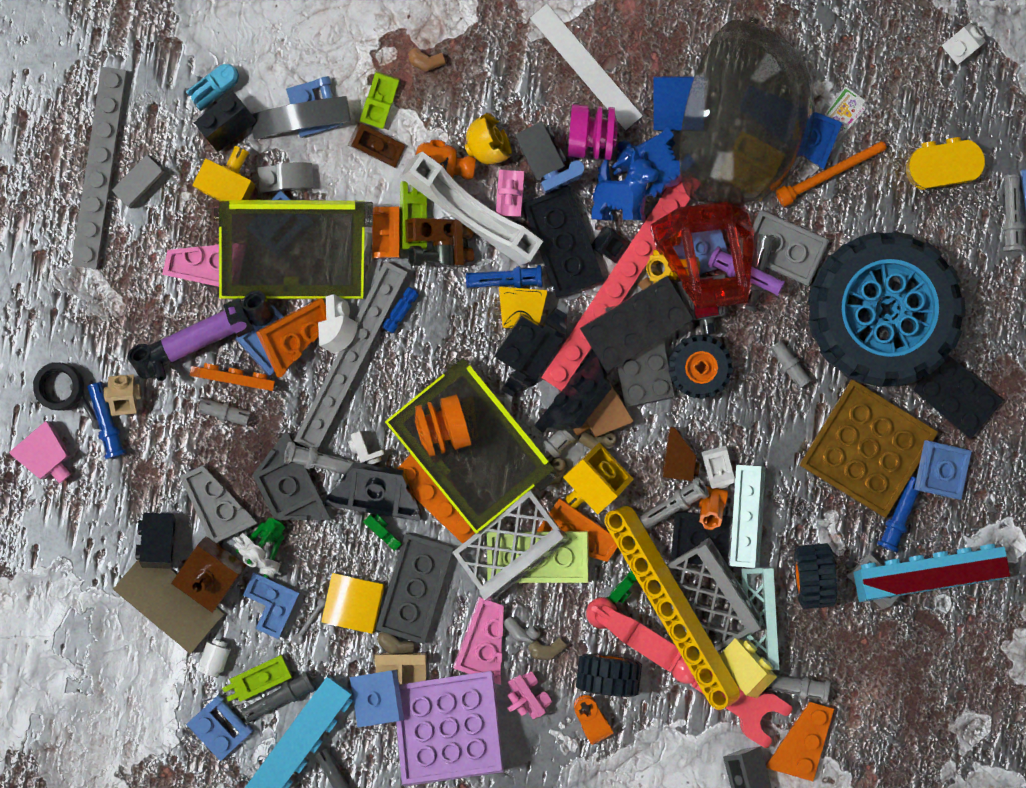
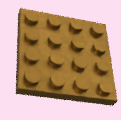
(867, 448)

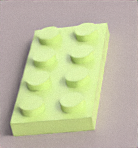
(564, 565)

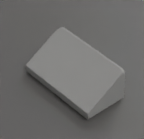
(138, 181)

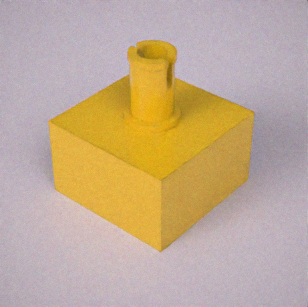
(225, 181)
(596, 479)

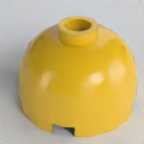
(486, 141)

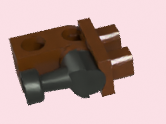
(446, 238)

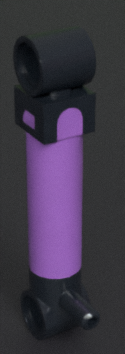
(236, 318)

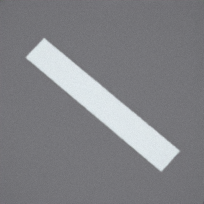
(585, 66)

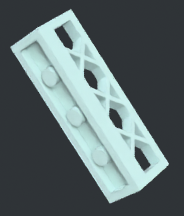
(748, 516)
(769, 612)

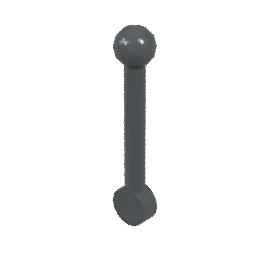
(95, 425)

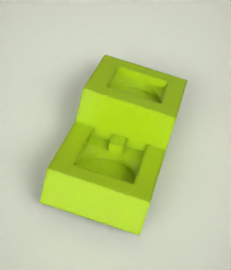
(379, 100)

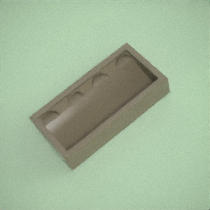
(167, 606)

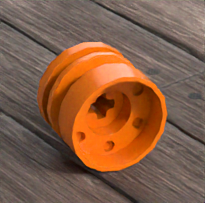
(442, 425)

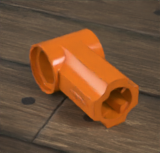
(713, 508)

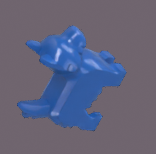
(660, 156)
(626, 194)

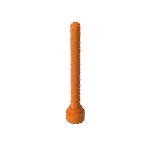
(788, 194)

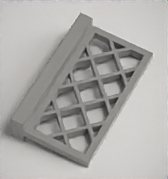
(522, 564)
(730, 590)

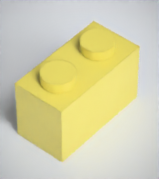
(747, 668)

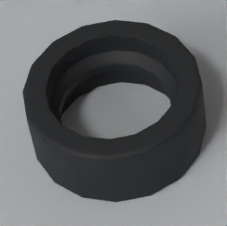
(40, 378)

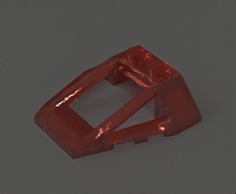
(707, 217)

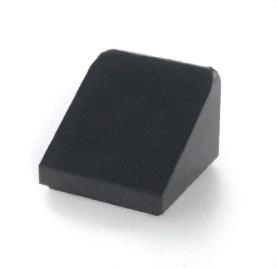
(610, 244)

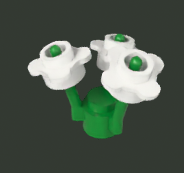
(254, 554)

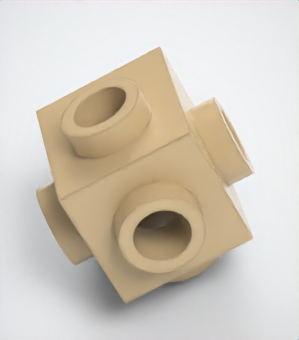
(122, 394)

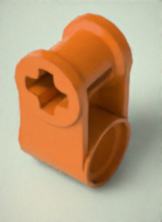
(594, 722)

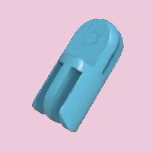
(213, 85)

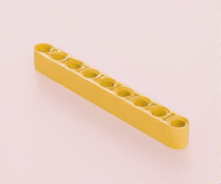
(682, 615)

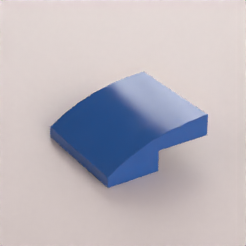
(670, 101)

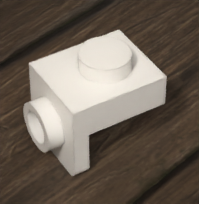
(964, 43)
(359, 447)
(718, 467)

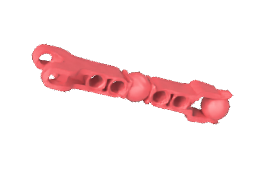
(604, 614)

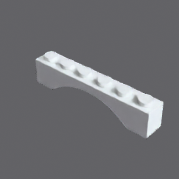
(438, 186)

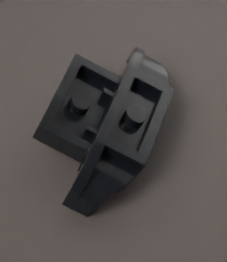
(530, 348)

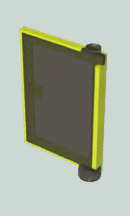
(292, 248)
(498, 463)

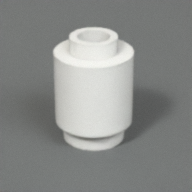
(214, 657)

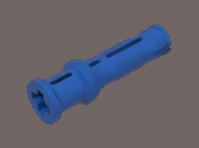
(521, 278)
(108, 432)
(896, 525)

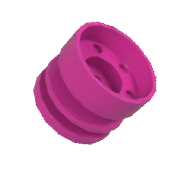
(592, 132)

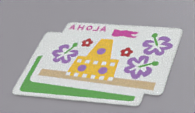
(846, 109)

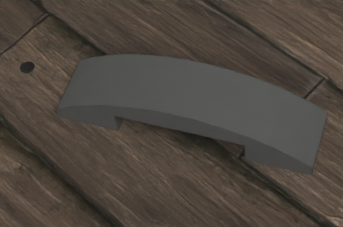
(300, 116)

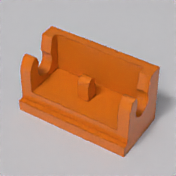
(386, 233)

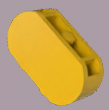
(945, 163)

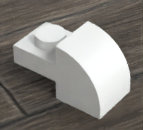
(338, 329)

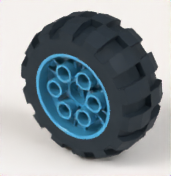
(837, 323)

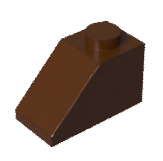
(679, 458)

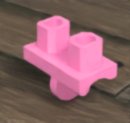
(510, 193)
(523, 698)

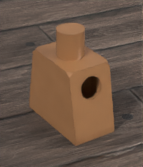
(607, 416)

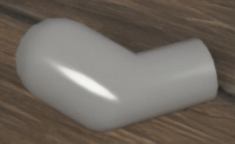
(521, 634)

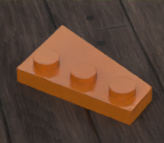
(290, 335)
(233, 376)
(571, 519)
(802, 746)

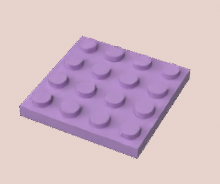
(449, 729)

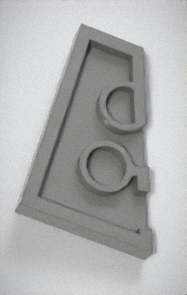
(215, 506)

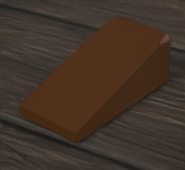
(376, 145)

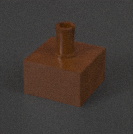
(208, 574)

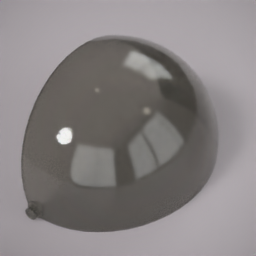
(745, 116)

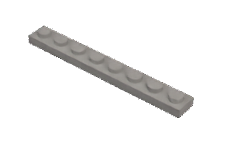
(99, 168)
(350, 359)

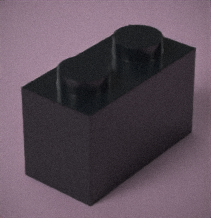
(225, 121)
(157, 540)

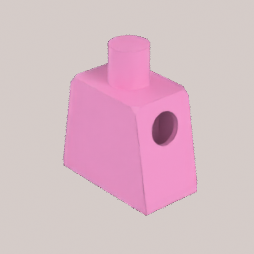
(43, 453)

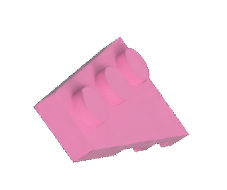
(194, 264)
(482, 641)

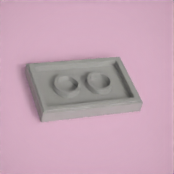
(794, 249)

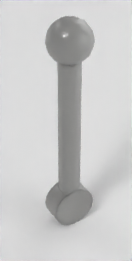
(298, 637)

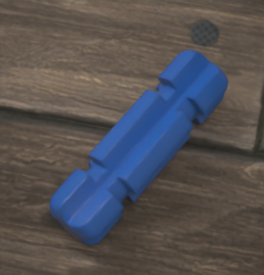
(400, 310)

